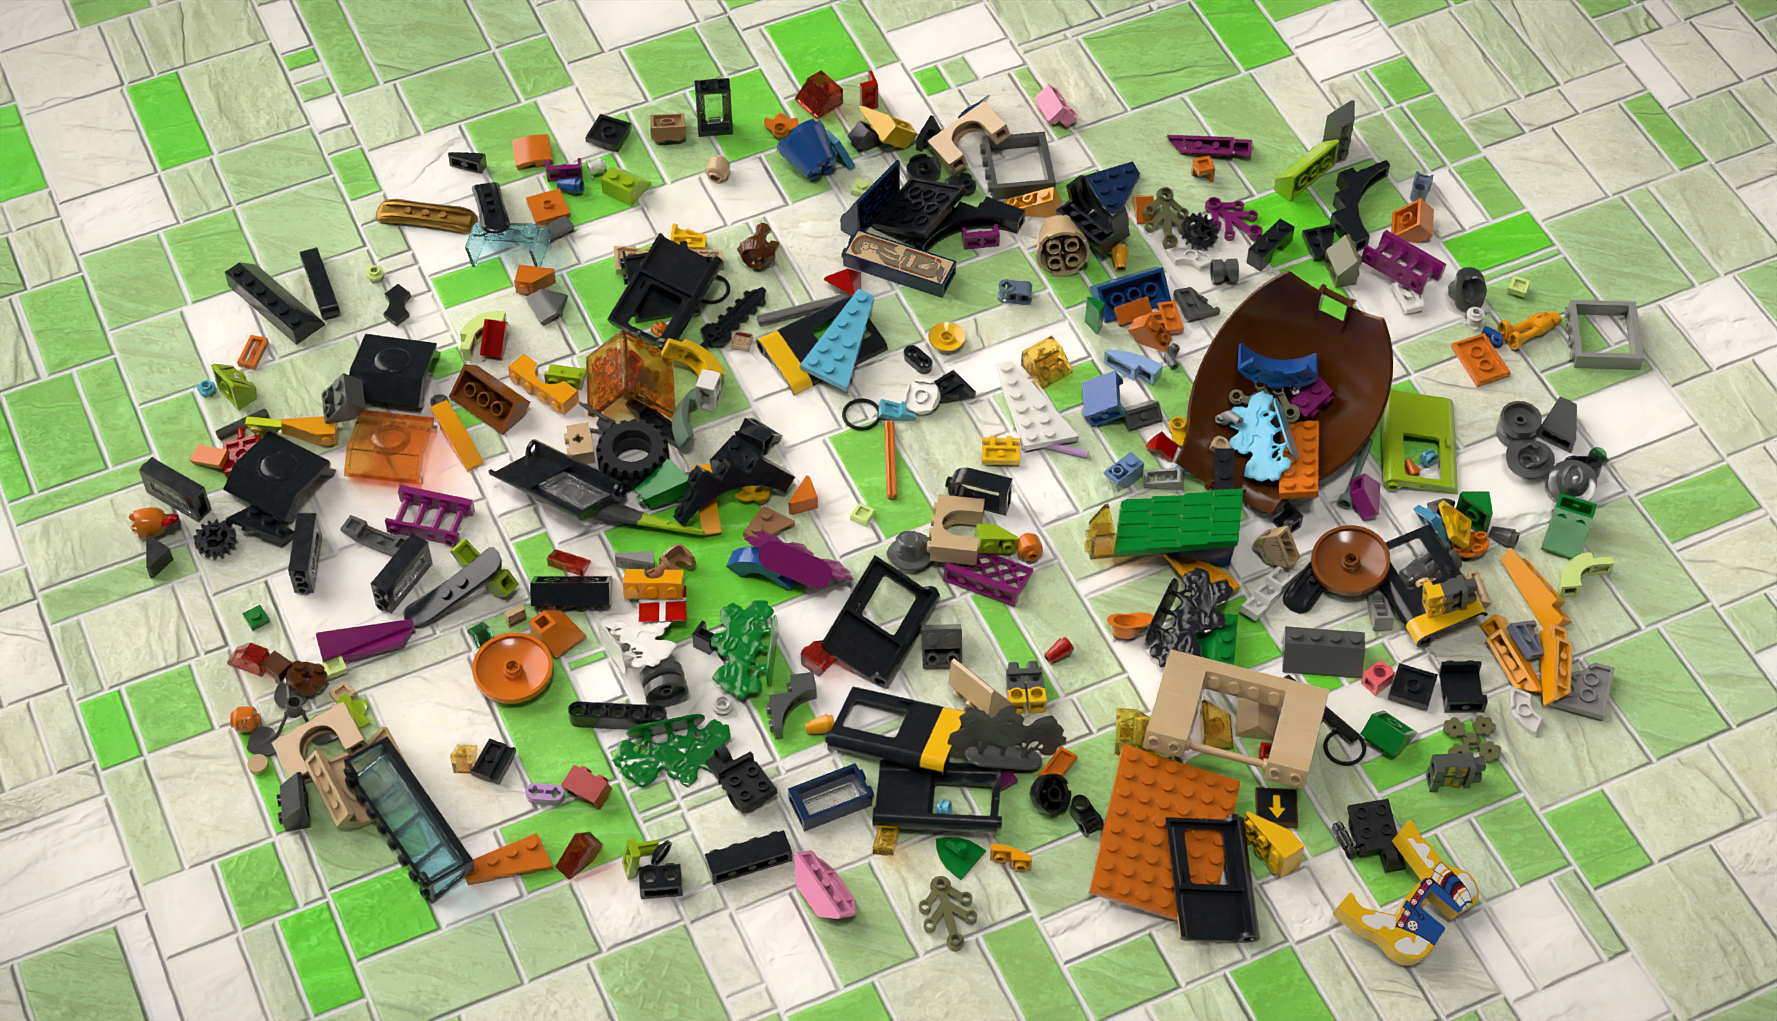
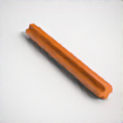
(890, 454)

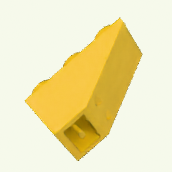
(890, 129)
(1273, 844)

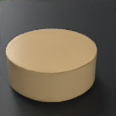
(258, 764)

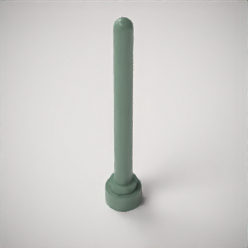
(1344, 500)

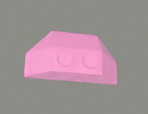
(822, 887)

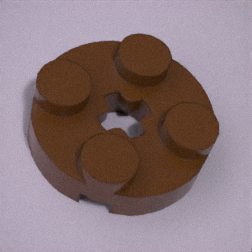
(296, 678)

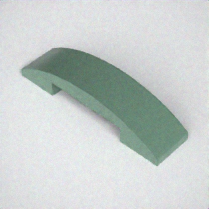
(681, 429)

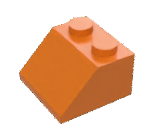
(1413, 221)

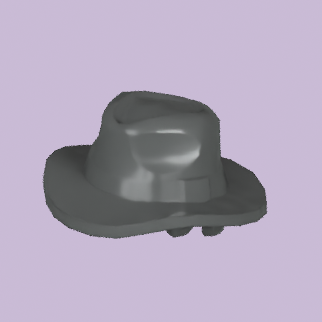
(1468, 289)
(1529, 458)
(1572, 479)
(909, 551)

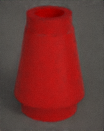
(1059, 650)

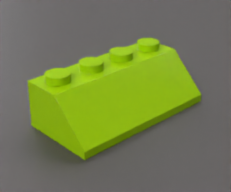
(1307, 170)

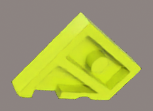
(263, 425)

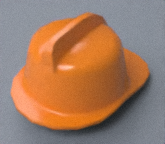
(1129, 625)

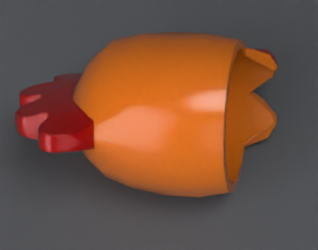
(151, 521)

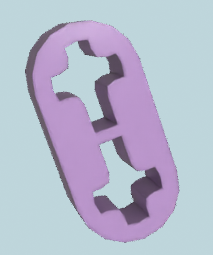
(545, 794)

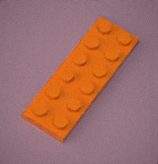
(1303, 474)

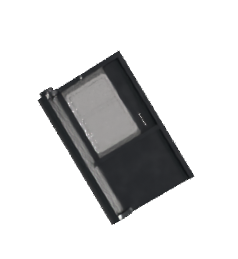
(561, 481)

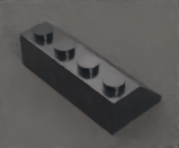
(571, 591)

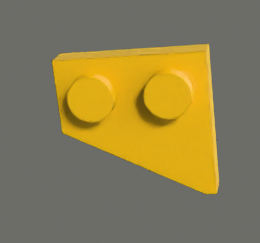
(1456, 524)

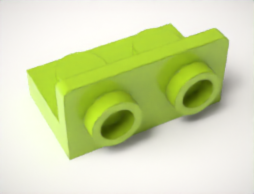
(571, 375)

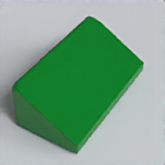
(1094, 314)

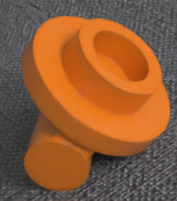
(659, 328)
(1411, 468)

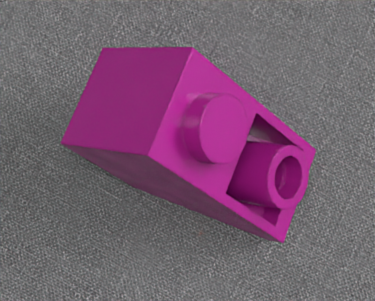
(1365, 496)

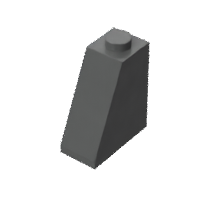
(1560, 425)

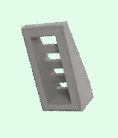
(1170, 484)
(635, 560)
(1380, 614)

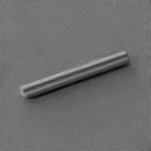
(795, 311)

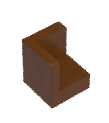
(277, 665)

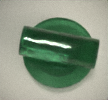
(1599, 452)

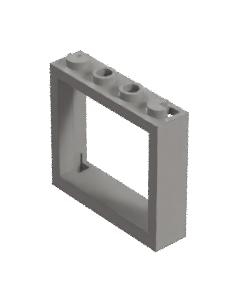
(1604, 360)

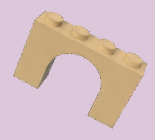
(980, 119)
(949, 547)
(338, 721)

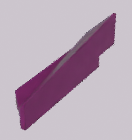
(1211, 145)
(364, 640)

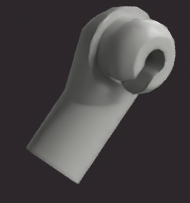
(1229, 417)

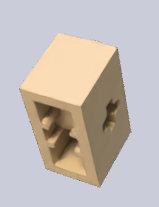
(580, 442)

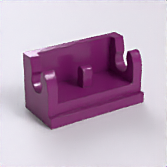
(563, 171)
(980, 239)

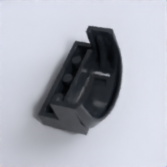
(1101, 226)

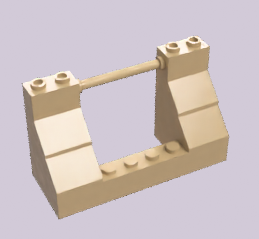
(1180, 701)

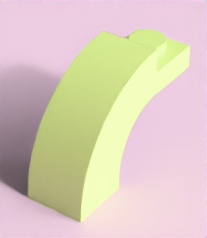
(472, 332)
(1579, 568)

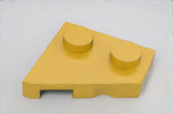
(693, 239)

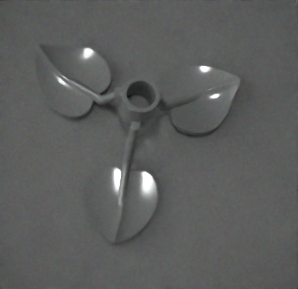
(261, 739)

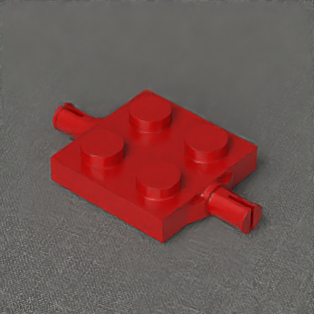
(238, 448)

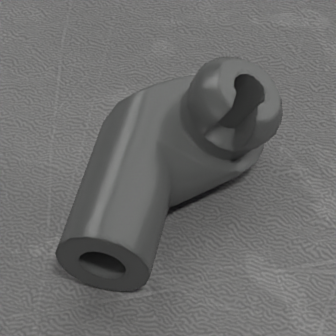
(1170, 355)

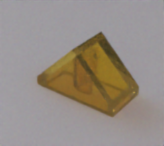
(463, 758)

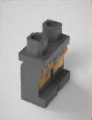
(1454, 770)

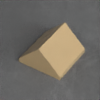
(1256, 720)

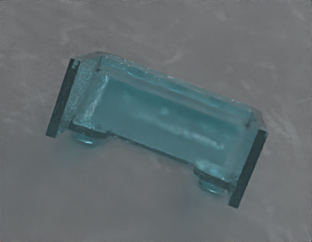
(517, 232)

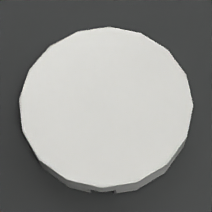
(922, 396)

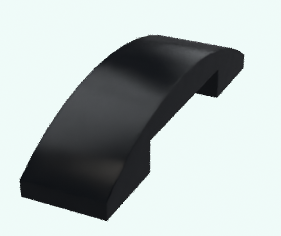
(646, 413)

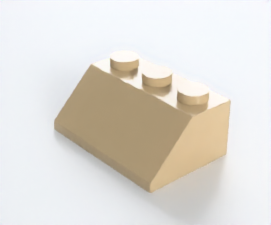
(975, 690)

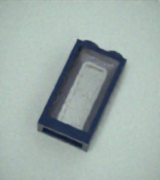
(830, 796)

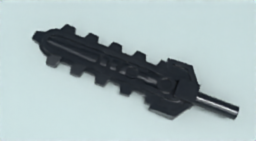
(720, 333)

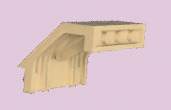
(330, 782)

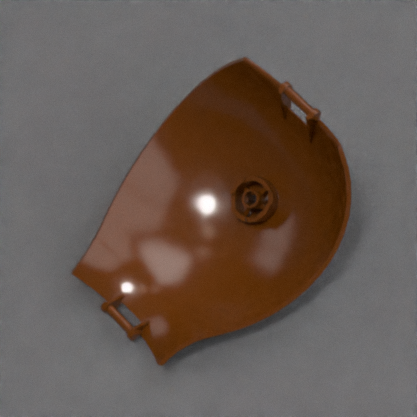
(1286, 324)

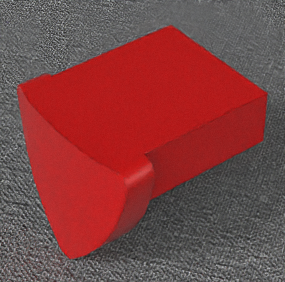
(1163, 446)

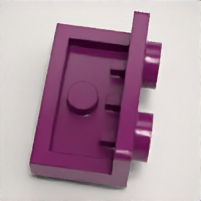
(1313, 398)

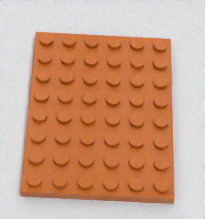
(1134, 847)

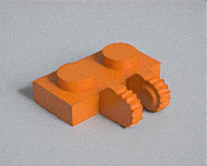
(1169, 317)

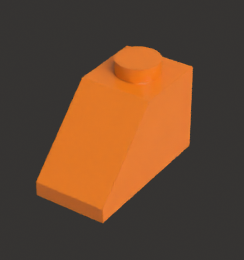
(532, 278)

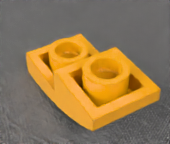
(1019, 860)

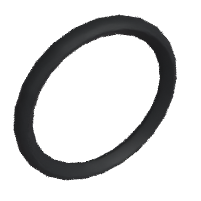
(724, 296)
(858, 427)
(1343, 762)

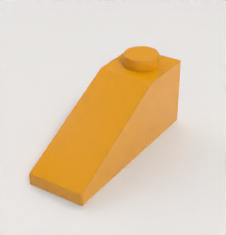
(311, 430)

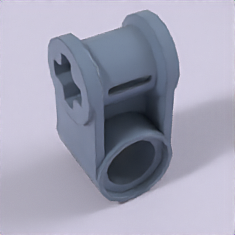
(1421, 186)
(1017, 292)

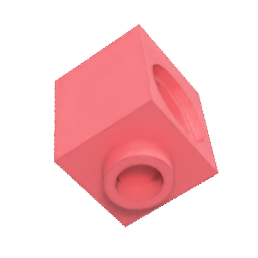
(1374, 683)

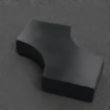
(397, 299)

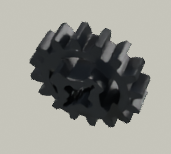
(1199, 231)
(215, 538)

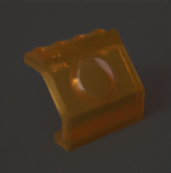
(388, 446)

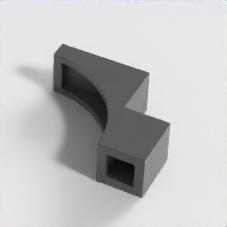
(799, 690)

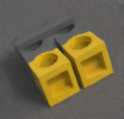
(1448, 596)
(1026, 680)

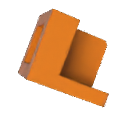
(1203, 166)

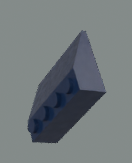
(872, 201)

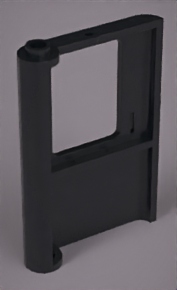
(674, 271)

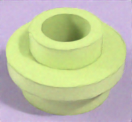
(374, 273)

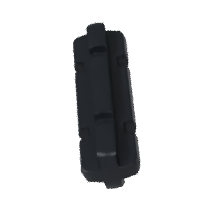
(1345, 840)

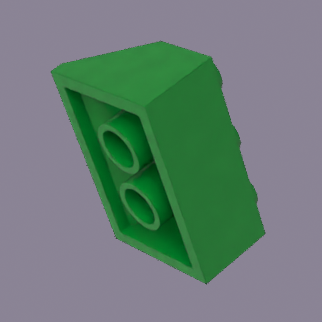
(1220, 642)

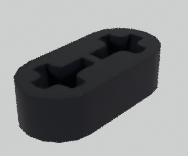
(920, 357)

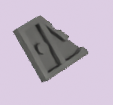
(1194, 305)

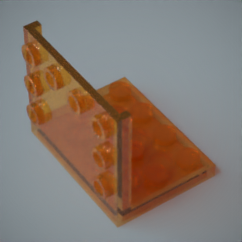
(629, 368)

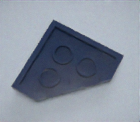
(1114, 185)

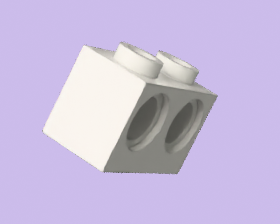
(708, 391)

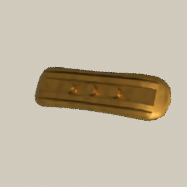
(426, 214)

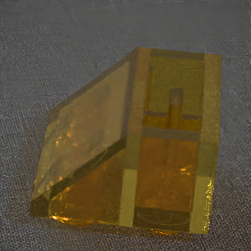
(1046, 362)
(1130, 729)

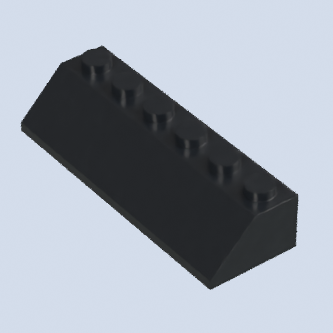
(273, 301)

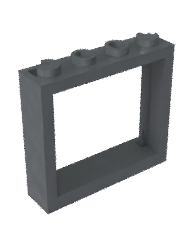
(1014, 141)

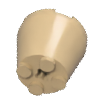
(1061, 246)

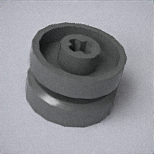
(1518, 421)
(664, 683)

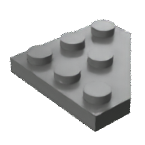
(1588, 691)

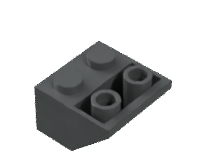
(343, 399)
(941, 645)

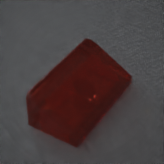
(568, 562)

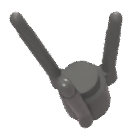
(603, 422)

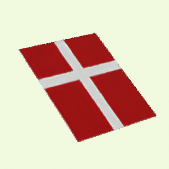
(662, 609)

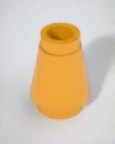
(1120, 256)
(820, 725)

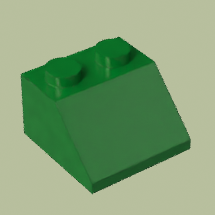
(1387, 733)

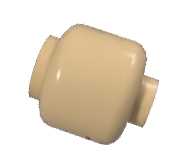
(717, 168)

